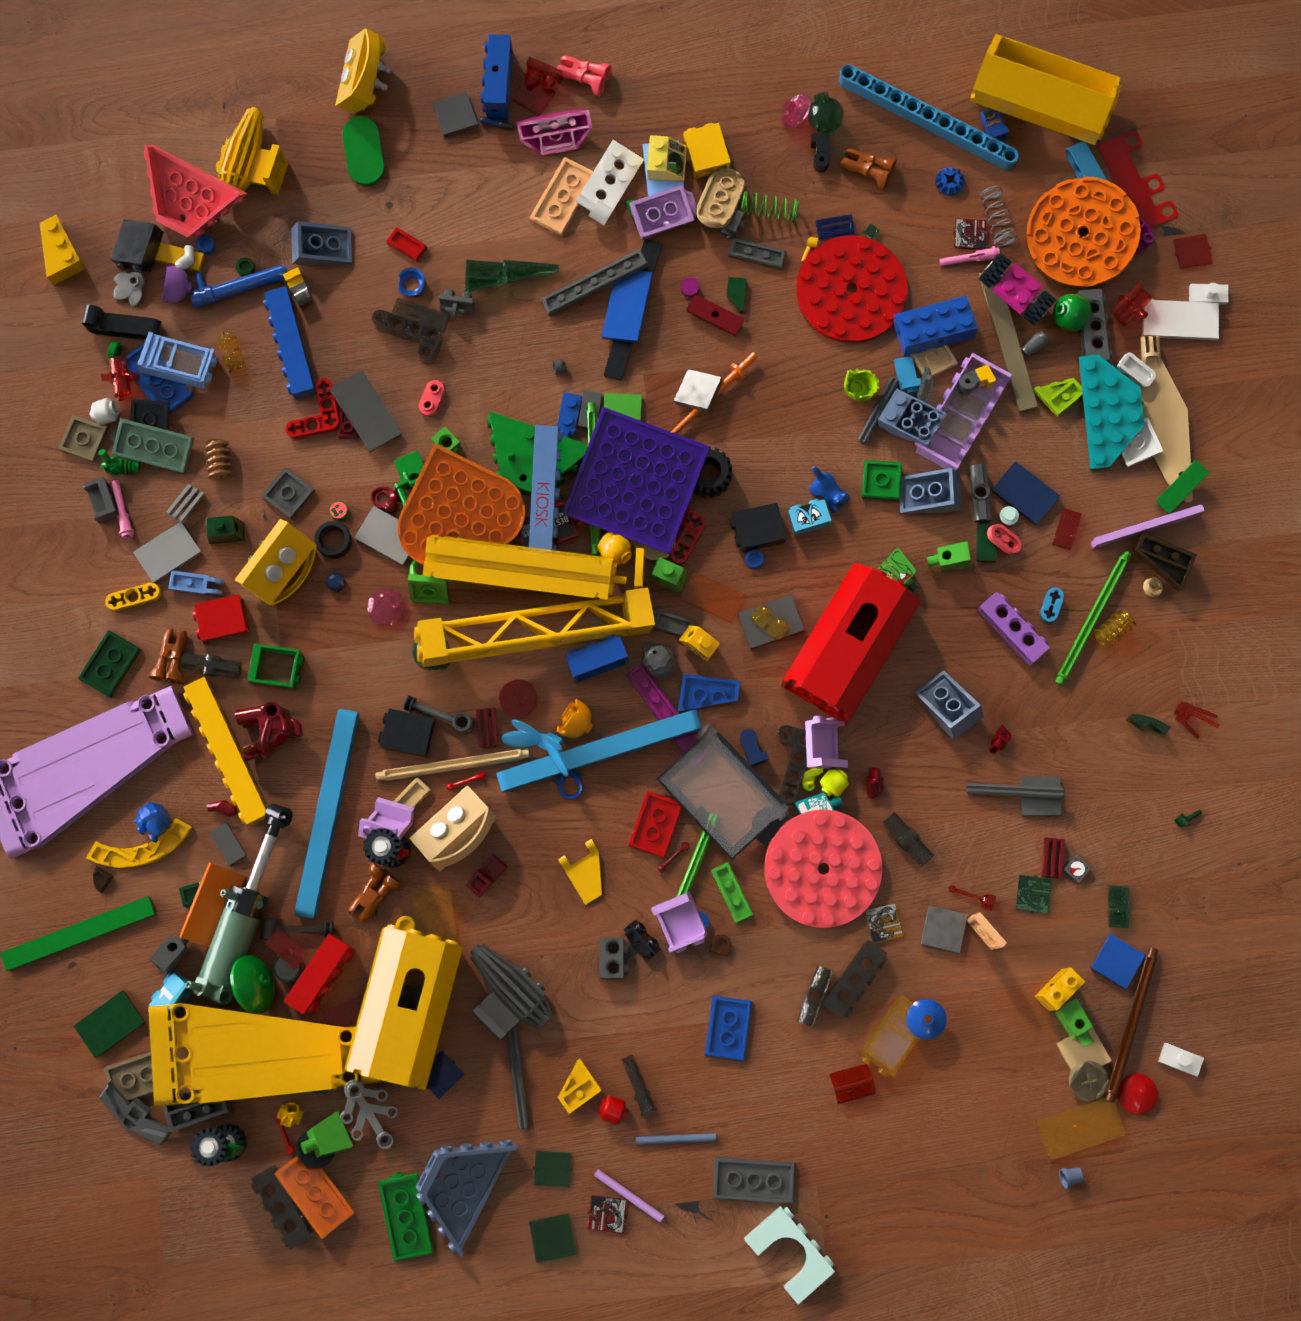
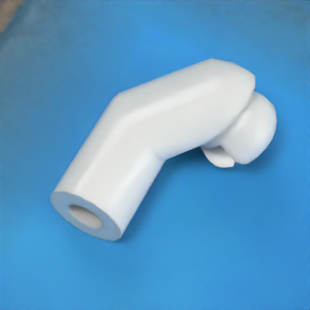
(188, 259)

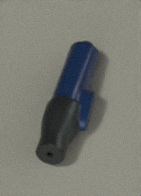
(498, 122)

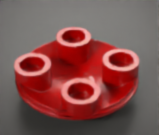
(1138, 1093)

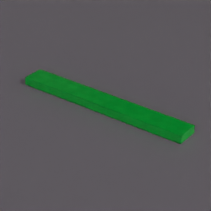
(78, 933)

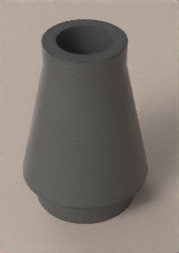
(1036, 343)

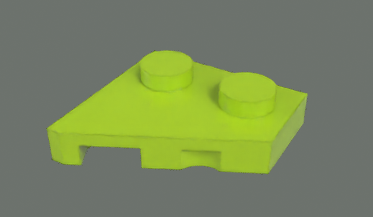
(1059, 395)

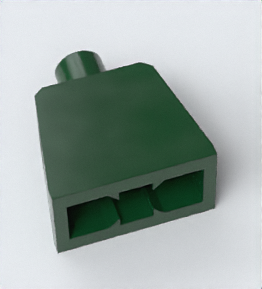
(223, 529)

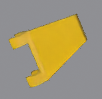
(585, 874)

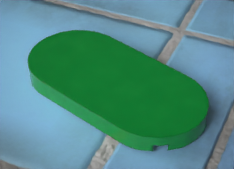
(363, 151)

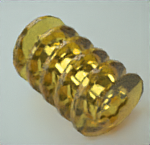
(1113, 627)

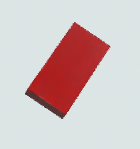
(406, 244)

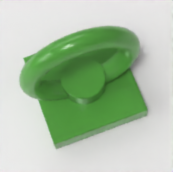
(427, 589)

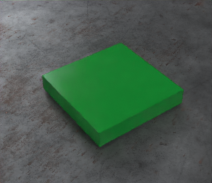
(881, 480)

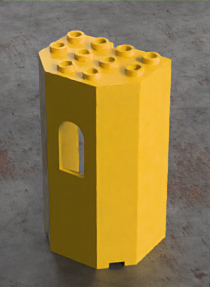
(1046, 89)
(394, 1040)

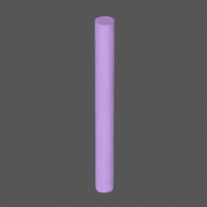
(629, 1195)

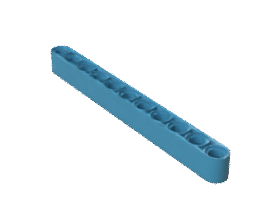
(932, 125)
(601, 750)
(327, 814)

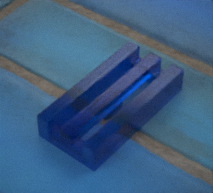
(833, 220)

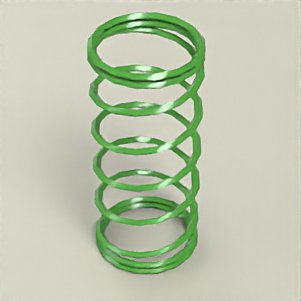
(745, 201)

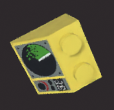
(666, 159)

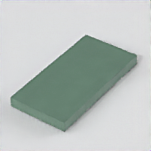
(152, 445)

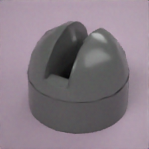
(559, 366)

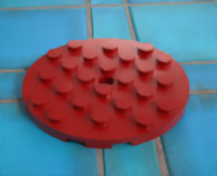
(847, 315)

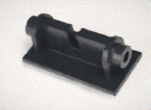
(649, 945)

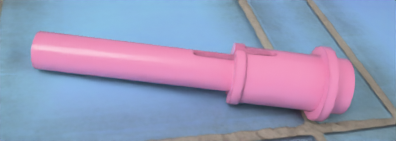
(981, 255)
(123, 518)

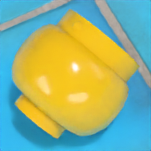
(615, 547)

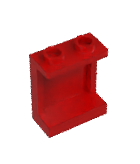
(221, 618)

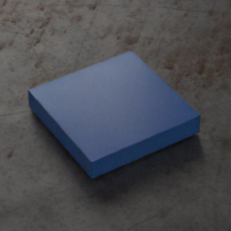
(1117, 961)

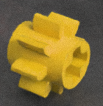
(290, 1114)

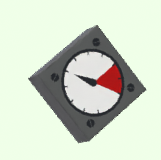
(1077, 868)

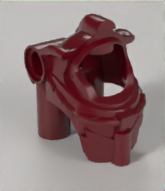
(274, 728)

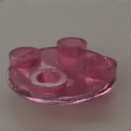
(795, 110)
(386, 607)

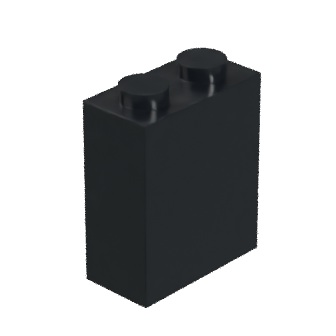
(137, 246)
(758, 527)
(407, 732)

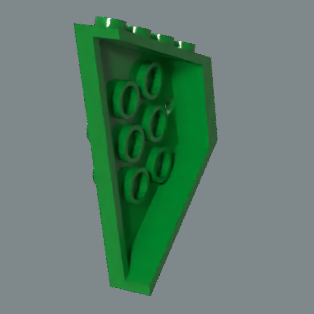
(516, 449)

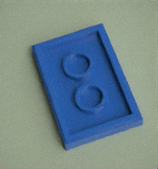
(728, 1028)

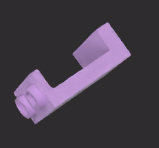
(823, 743)
(390, 816)
(680, 922)

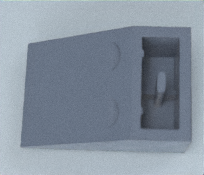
(910, 418)

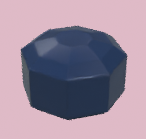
(335, 582)

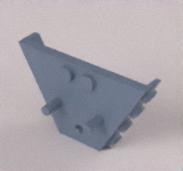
(462, 1186)

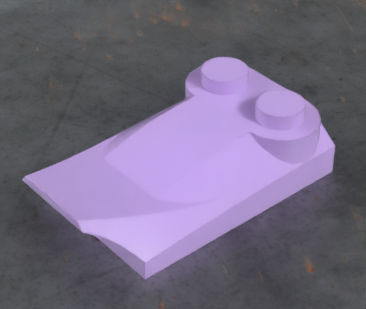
(663, 211)

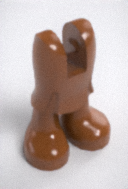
(864, 164)
(171, 653)
(369, 897)

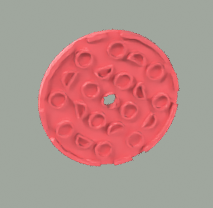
(829, 897)

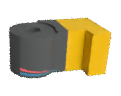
(298, 286)
(977, 378)

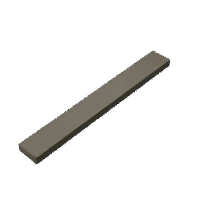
(1010, 349)

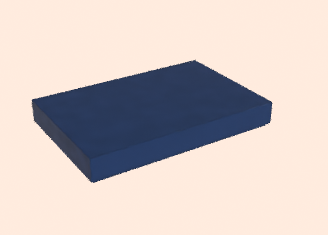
(1025, 493)

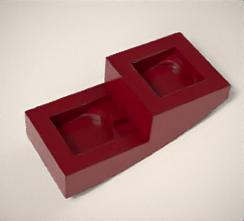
(486, 875)

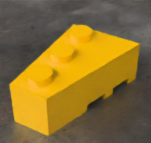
(59, 251)

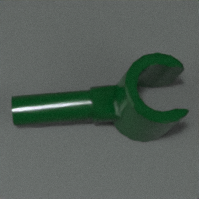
(1182, 820)

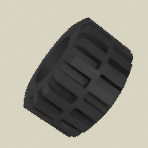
(719, 484)

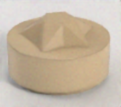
(1153, 587)

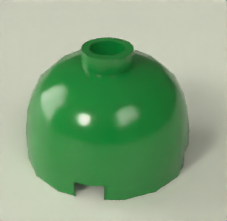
(1072, 312)

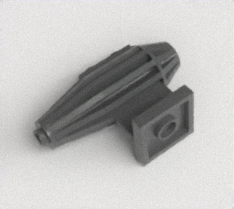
(512, 995)

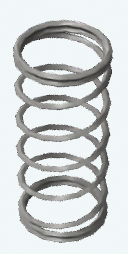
(995, 195)

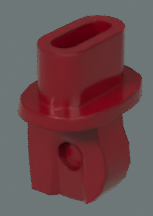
(1000, 739)
(874, 783)

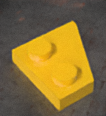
(578, 1087)

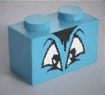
(809, 517)

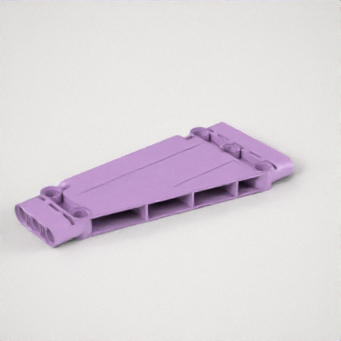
(82, 767)

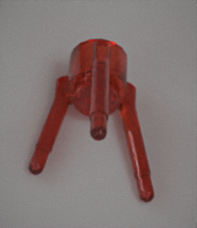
(1185, 710)

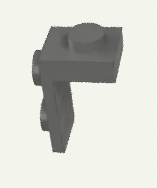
(732, 230)

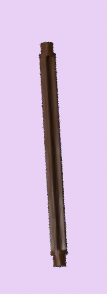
(1131, 1025)

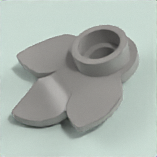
(127, 289)

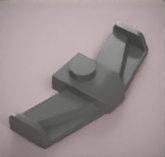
(134, 1115)

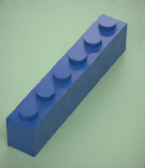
(290, 343)

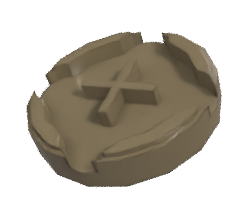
(1088, 1081)

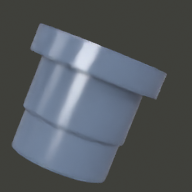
(1070, 1177)

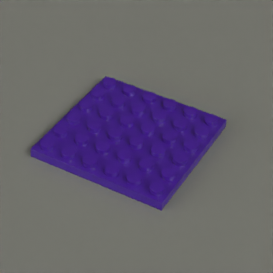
(636, 480)

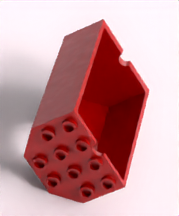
(838, 668)

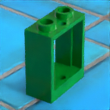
(257, 662)

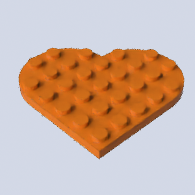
(459, 502)

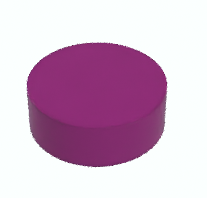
(689, 287)

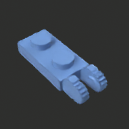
(194, 583)

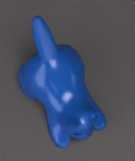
(826, 487)

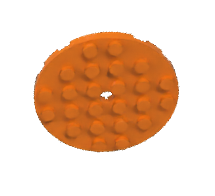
(1088, 259)

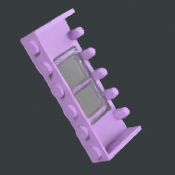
(963, 416)

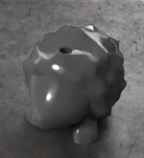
(658, 660)

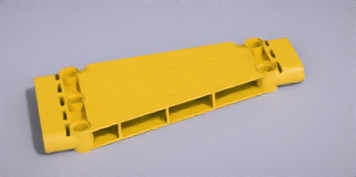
(243, 1055)

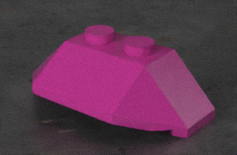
(555, 131)

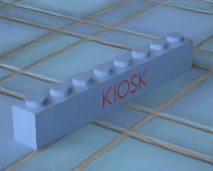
(544, 487)

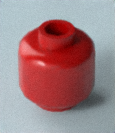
(613, 1110)

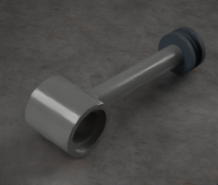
(410, 704)

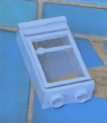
(177, 361)

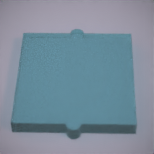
(925, 386)

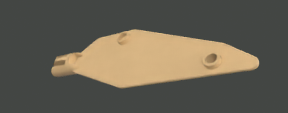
(1167, 415)

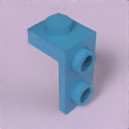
(907, 375)

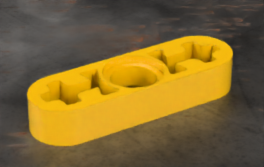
(140, 601)

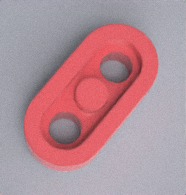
(431, 397)
(1003, 537)

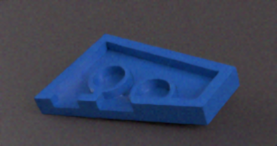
(706, 691)

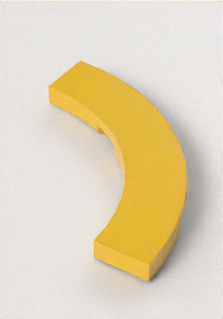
(142, 854)

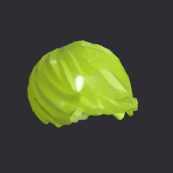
(861, 385)

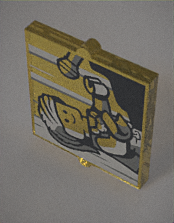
(883, 923)

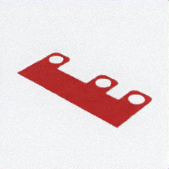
(1128, 179)

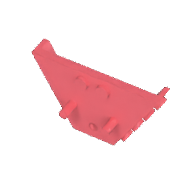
(187, 190)

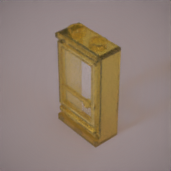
(891, 1039)

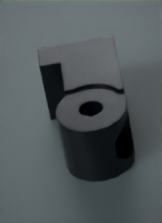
(822, 157)

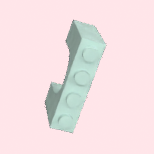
(816, 1267)

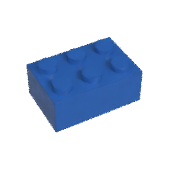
(597, 658)

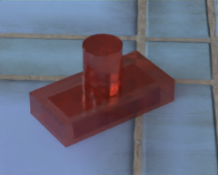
(286, 949)

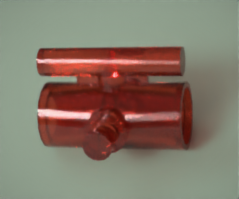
(1132, 305)
(120, 377)

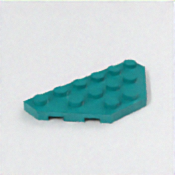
(1110, 409)

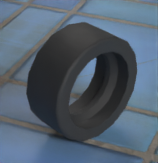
(343, 550)

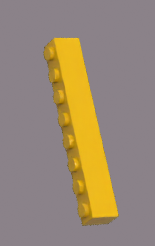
(226, 750)

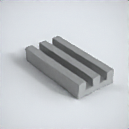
(194, 491)

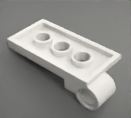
(603, 208)

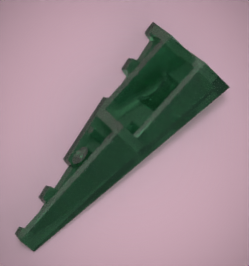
(490, 274)

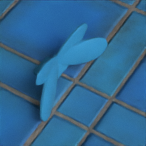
(529, 736)

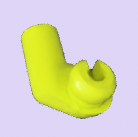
(809, 778)

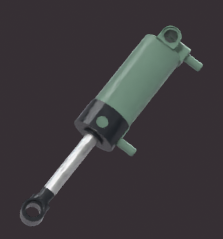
(239, 919)

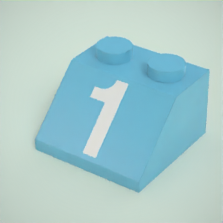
(172, 992)

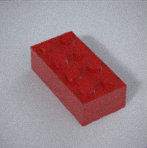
(319, 975)

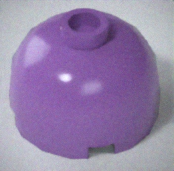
(175, 285)

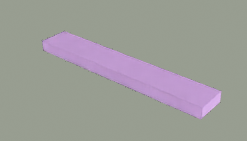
(1147, 526)

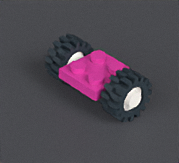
(1017, 288)

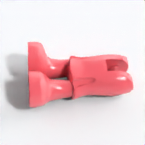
(579, 70)

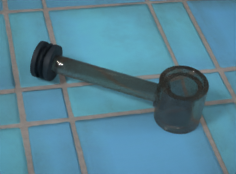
(269, 926)

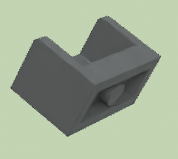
(101, 499)

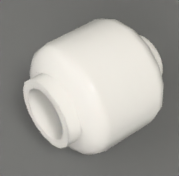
(104, 411)

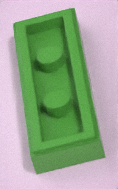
(732, 892)

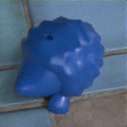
(153, 820)

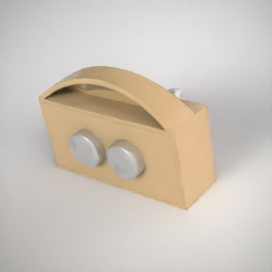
(454, 830)

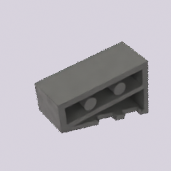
(189, 1114)

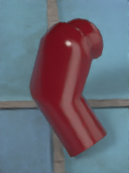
(222, 806)

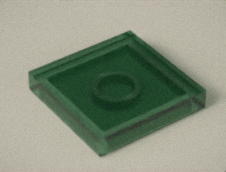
(552, 1238)

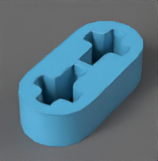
(1055, 607)

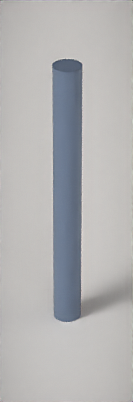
(667, 1139)

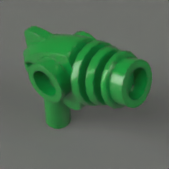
(117, 466)

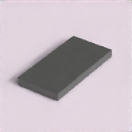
(365, 411)
(753, 1180)

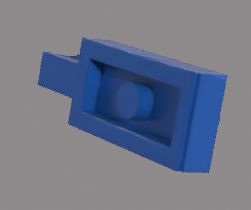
(569, 413)

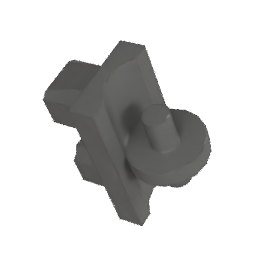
(456, 305)

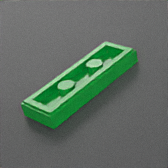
(1182, 486)

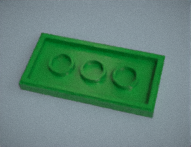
(405, 1217)

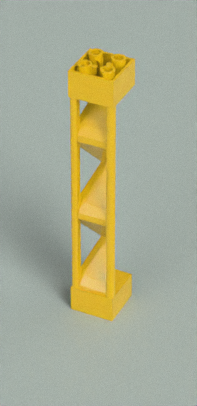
(432, 646)

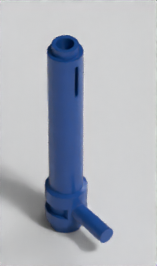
(212, 294)

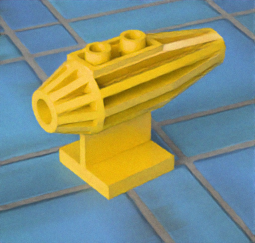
(245, 161)

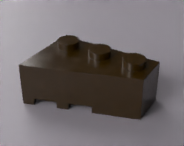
(1165, 559)

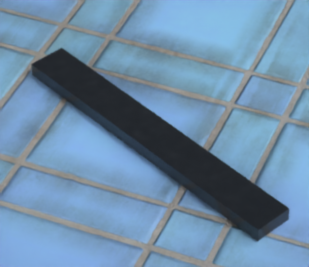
(621, 350)

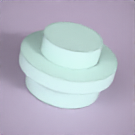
(1009, 515)

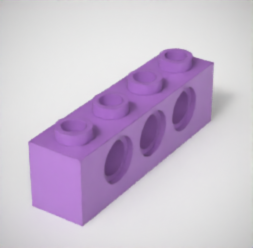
(1014, 639)

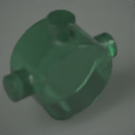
(871, 231)

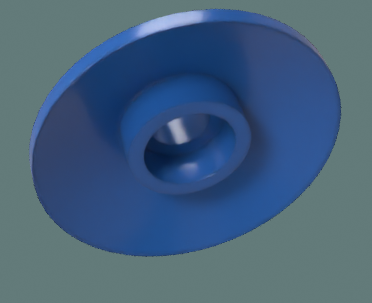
(916, 1021)

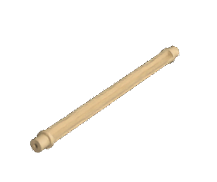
(451, 765)

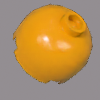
(575, 720)

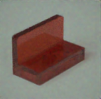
(852, 1083)

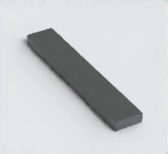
(595, 282)

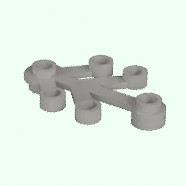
(367, 1111)

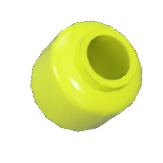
(834, 782)

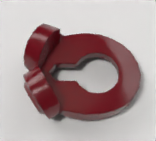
(389, 506)

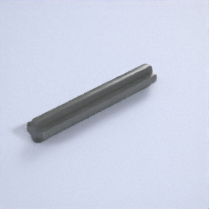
(878, 409)

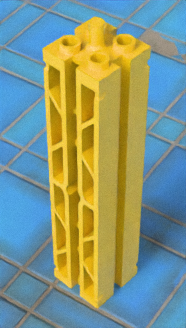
(520, 567)

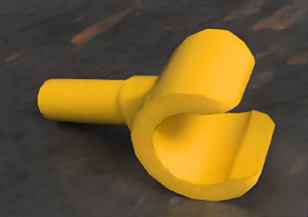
(811, 243)

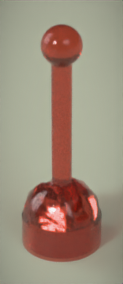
(987, 900)

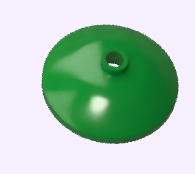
(252, 984)

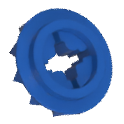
(951, 188)

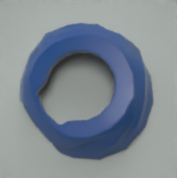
(411, 273)

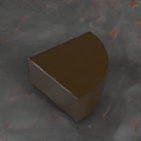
(101, 879)

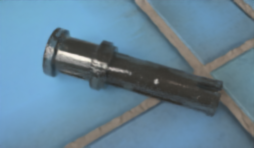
(641, 1095)

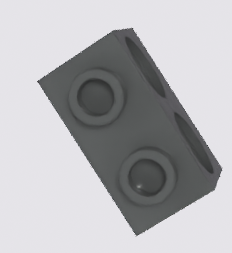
(607, 958)

